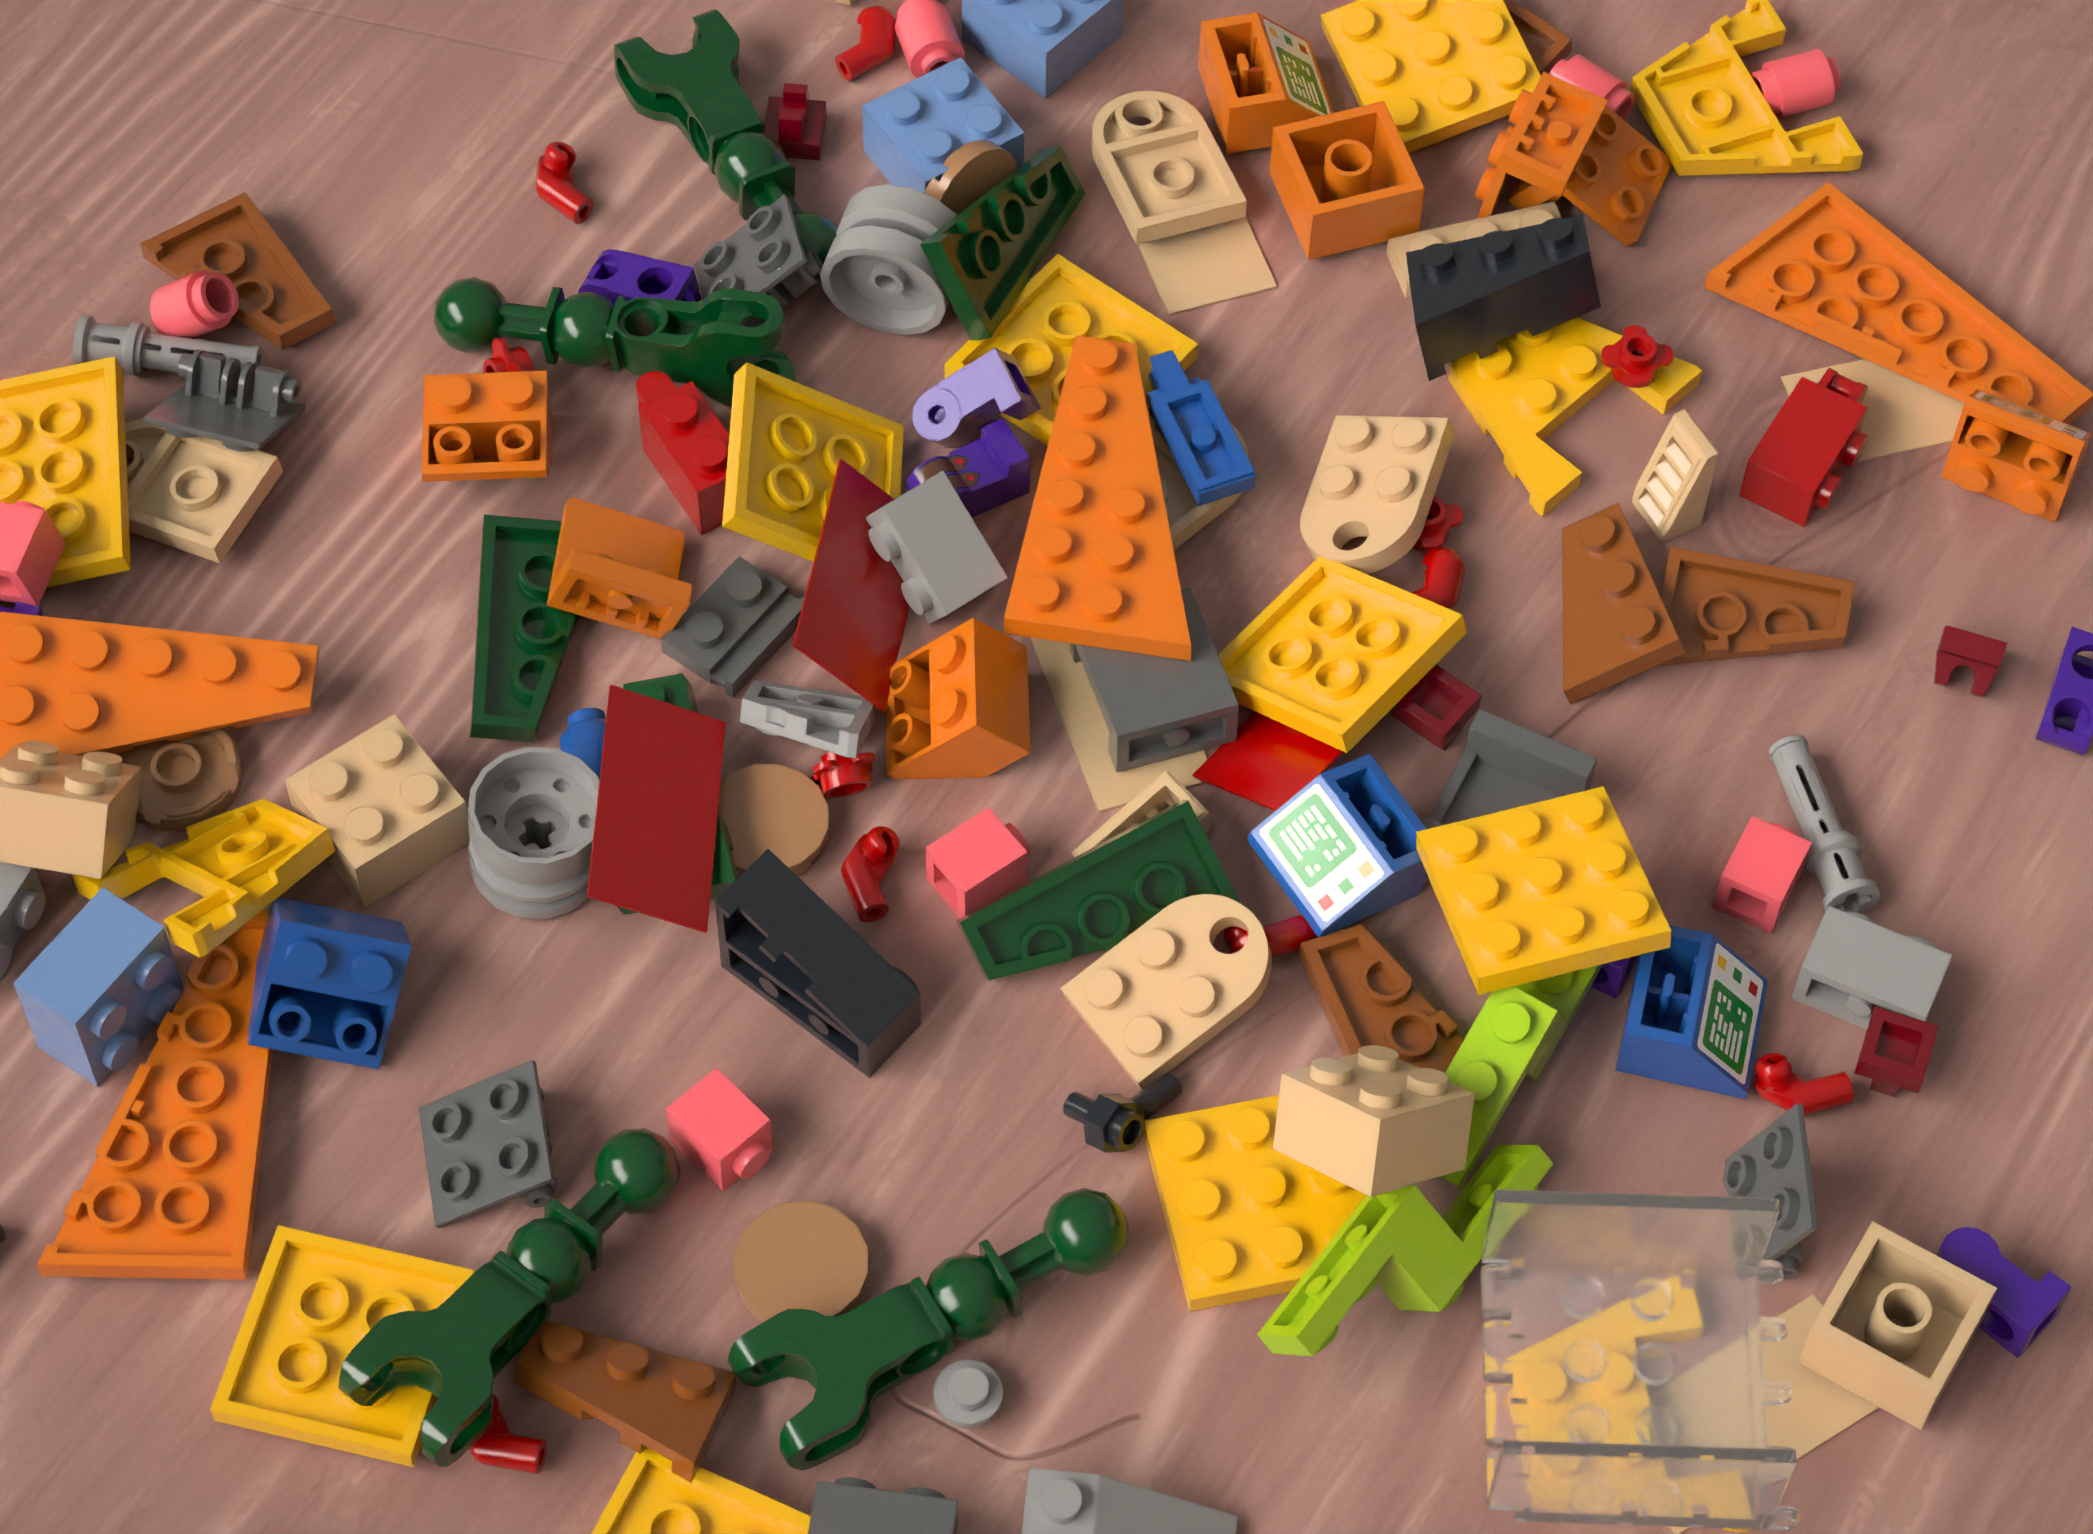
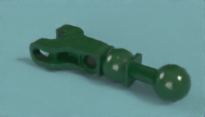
(705, 101)
(646, 334)
(504, 1303)
(915, 1324)

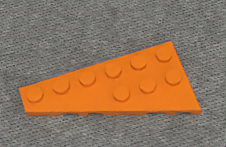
(1871, 294)

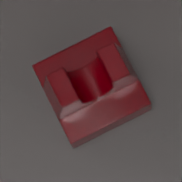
(797, 122)
(1969, 650)
(1438, 707)
(1895, 1051)

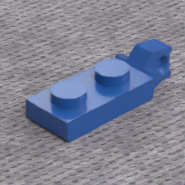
(1197, 432)

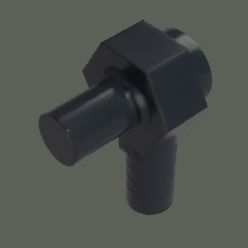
(1118, 1122)

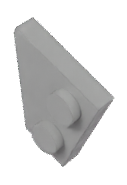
(809, 716)

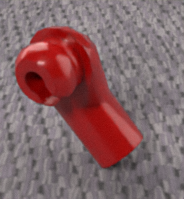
(875, 44)
(556, 181)
(1442, 577)
(866, 868)
(1282, 936)
(1785, 1089)
(509, 1450)

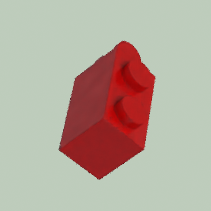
(685, 446)
(1807, 447)

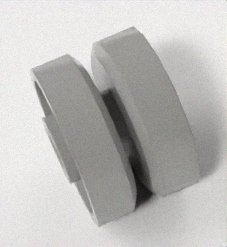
(877, 261)

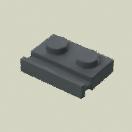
(734, 627)

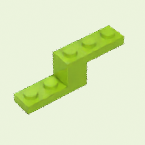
(1509, 1041)
(1403, 1249)

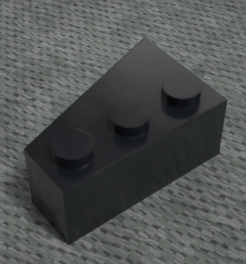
(1498, 286)
(814, 965)

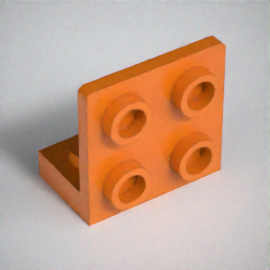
(1546, 140)
(1612, 181)
(619, 569)

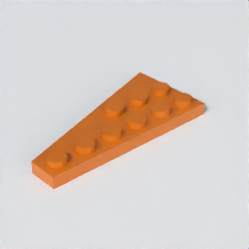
(1098, 531)
(138, 685)
(185, 1143)

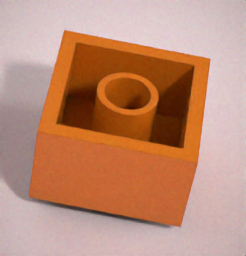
(1346, 180)

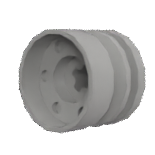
(533, 832)

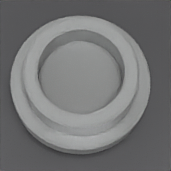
(968, 1394)

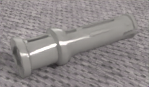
(142, 350)
(1833, 850)

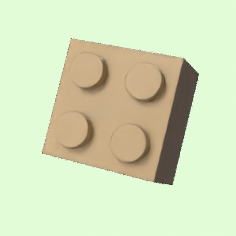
(383, 808)
(66, 809)
(1373, 1120)
(1896, 1325)

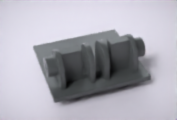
(761, 258)
(228, 403)
(488, 1145)
(1779, 1168)

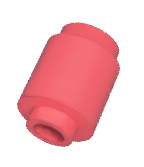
(927, 36)
(1598, 81)
(1798, 82)
(194, 305)

